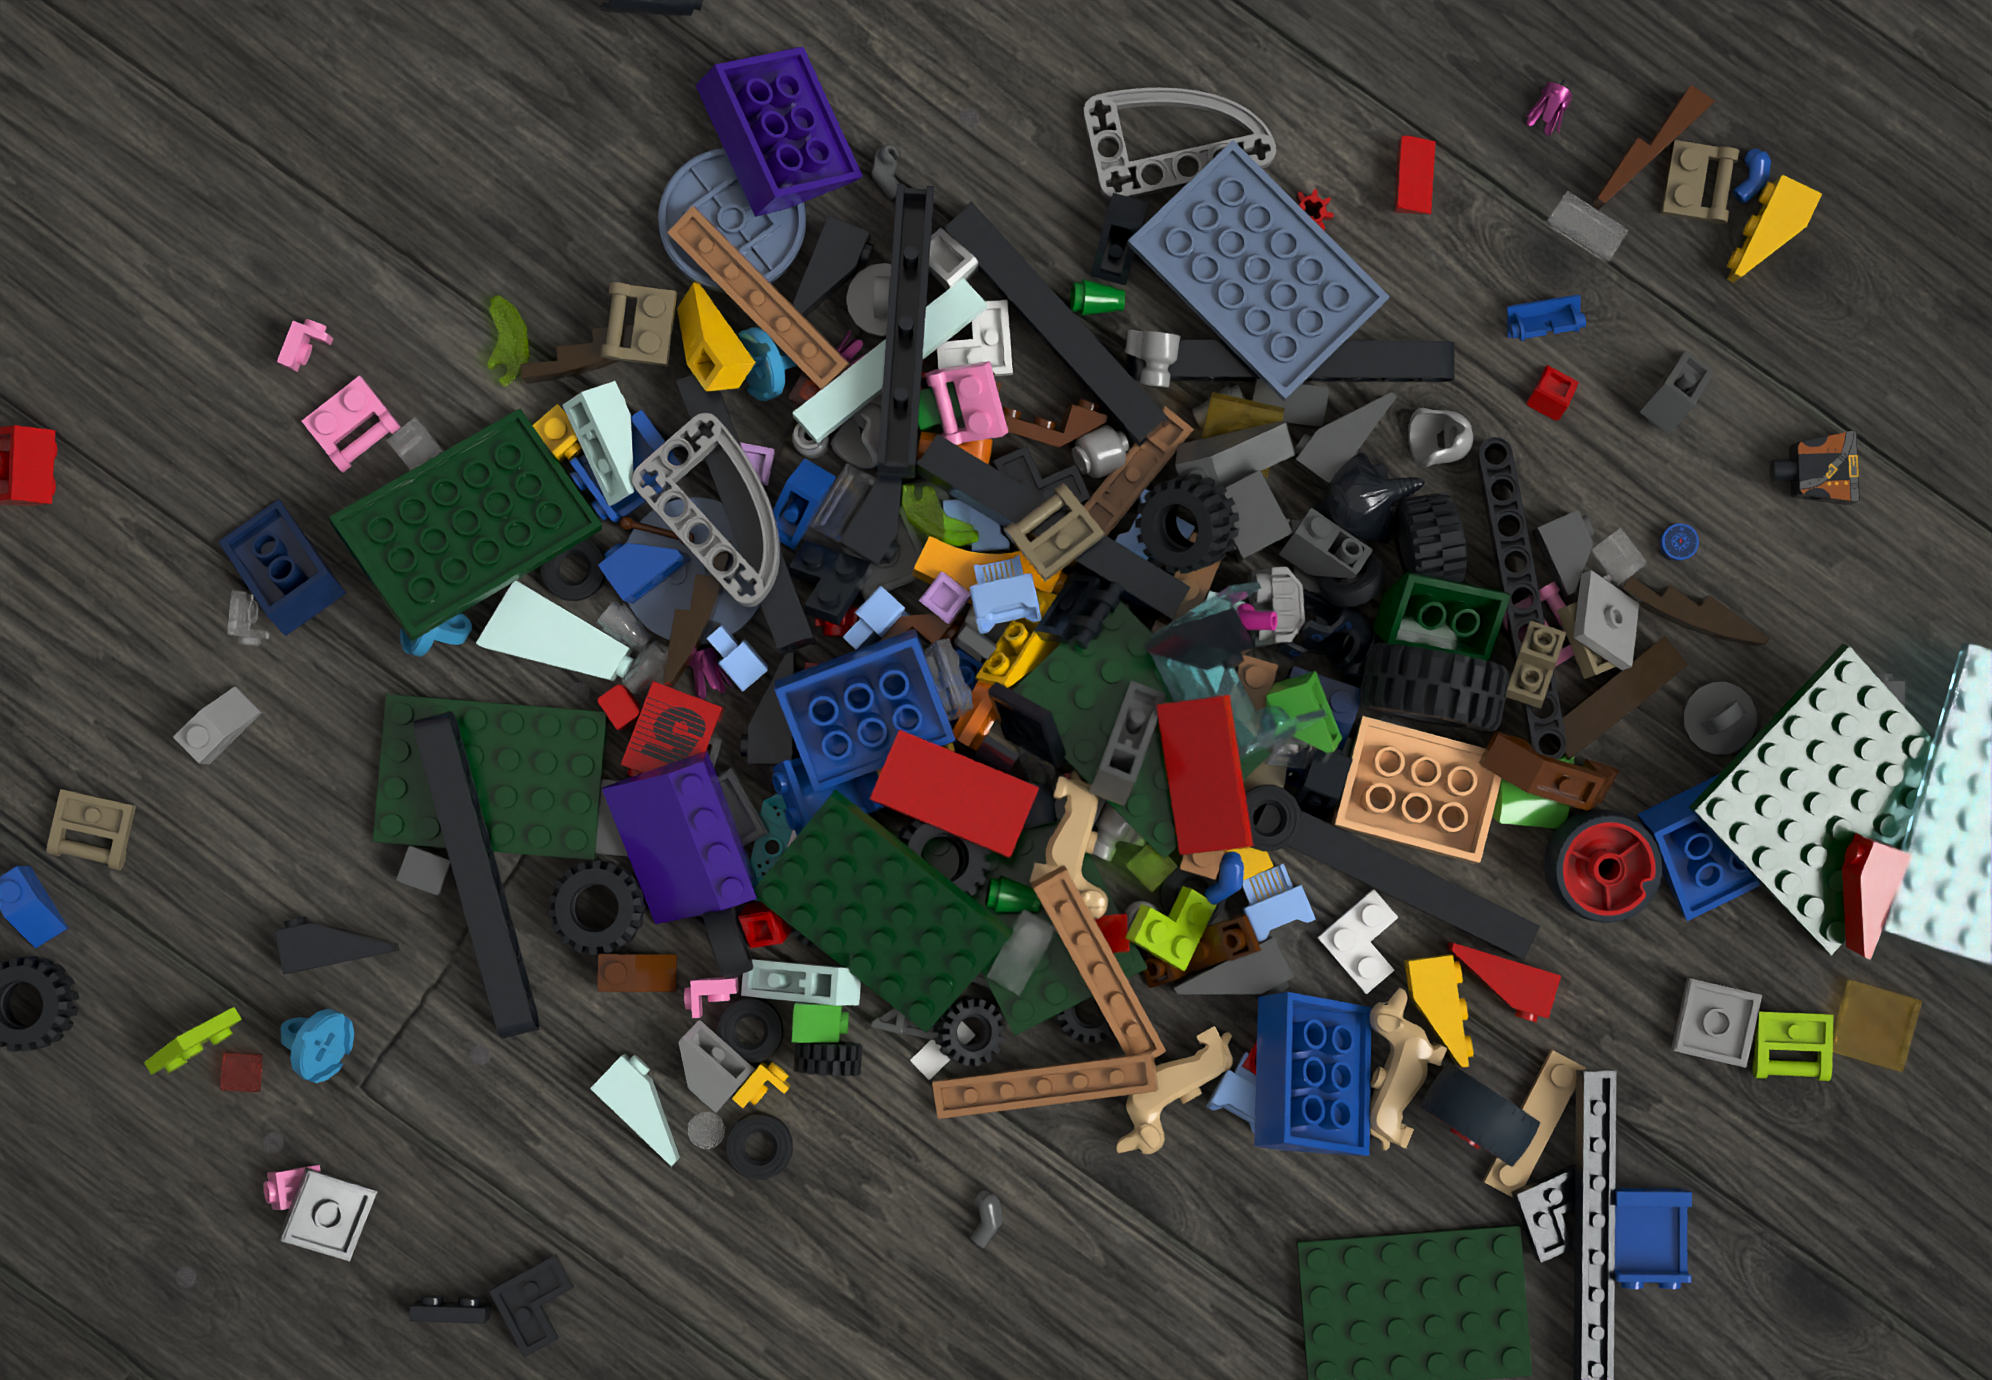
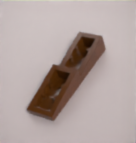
(1640, 154)

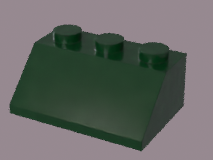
(1441, 615)

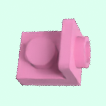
(296, 345)
(716, 988)
(282, 1186)

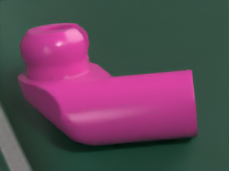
(1257, 619)

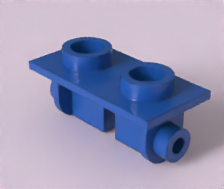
(1547, 315)

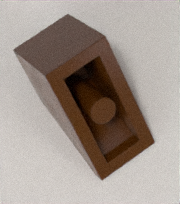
(637, 972)

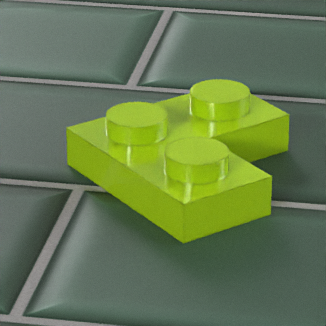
(1175, 936)
(190, 1043)

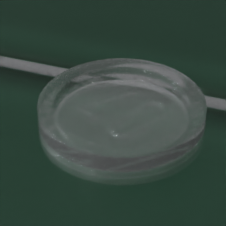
(706, 1130)

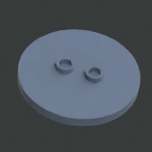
(711, 186)
(658, 606)

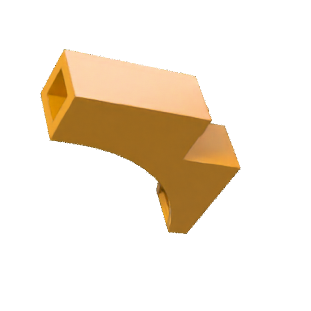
(960, 566)

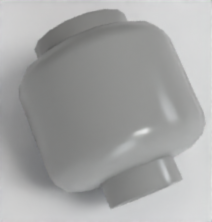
(1100, 451)

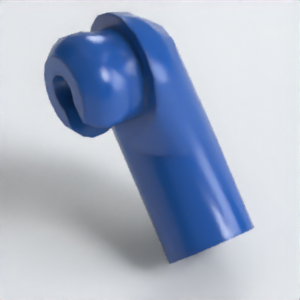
(1759, 172)
(1230, 878)

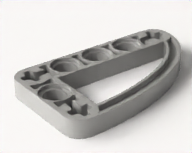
(1167, 163)
(691, 516)

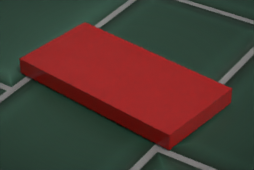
(1204, 775)
(954, 793)

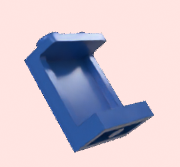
(644, 443)
(801, 801)
(1651, 1237)

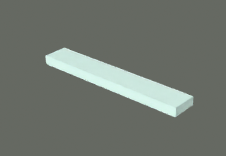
(865, 378)

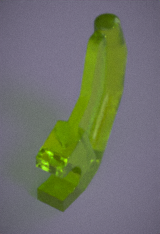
(512, 341)
(933, 521)

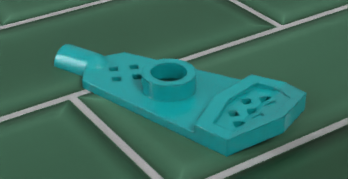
(778, 831)

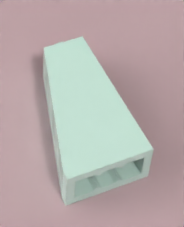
(548, 634)

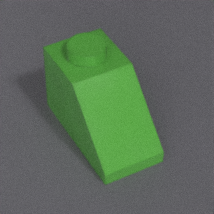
(1302, 696)
(819, 1022)

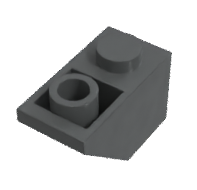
(1325, 548)

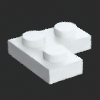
(989, 342)
(1351, 940)

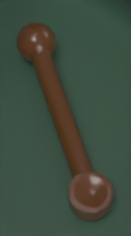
(627, 523)

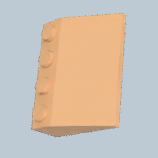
(1417, 791)

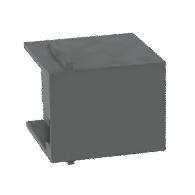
(1259, 516)

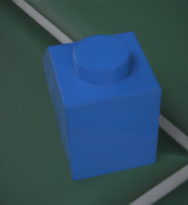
(801, 501)
(640, 568)
(29, 906)

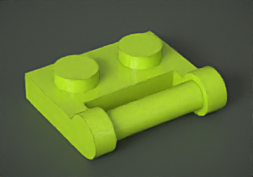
(1794, 1033)

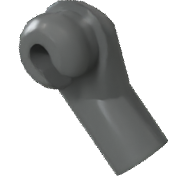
(884, 170)
(990, 1216)

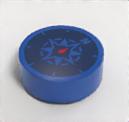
(1679, 542)

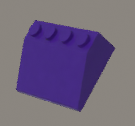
(777, 129)
(682, 839)

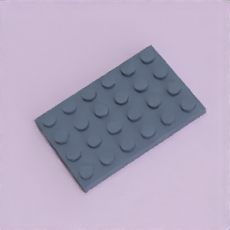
(1258, 270)

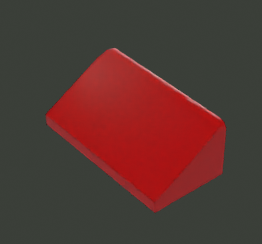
(1414, 175)

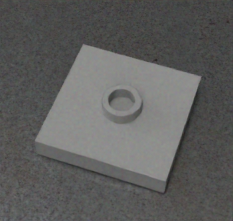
(1606, 620)
(1716, 1022)

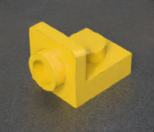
(558, 434)
(754, 1086)

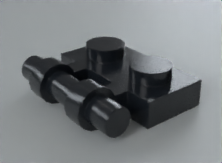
(1070, 610)

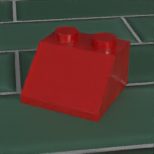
(27, 465)

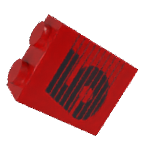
(669, 729)

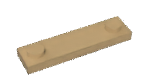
(1546, 1104)

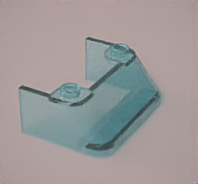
(1253, 729)

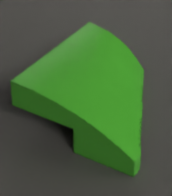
(1526, 809)

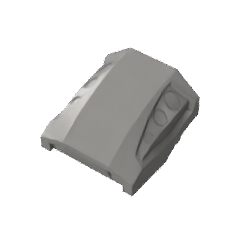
(1281, 594)

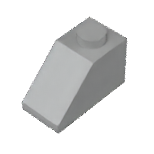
(217, 726)
(711, 1066)

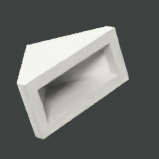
(950, 260)

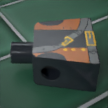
(1821, 469)

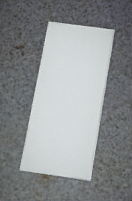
(931, 1060)

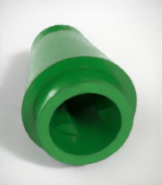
(1095, 298)
(1010, 896)

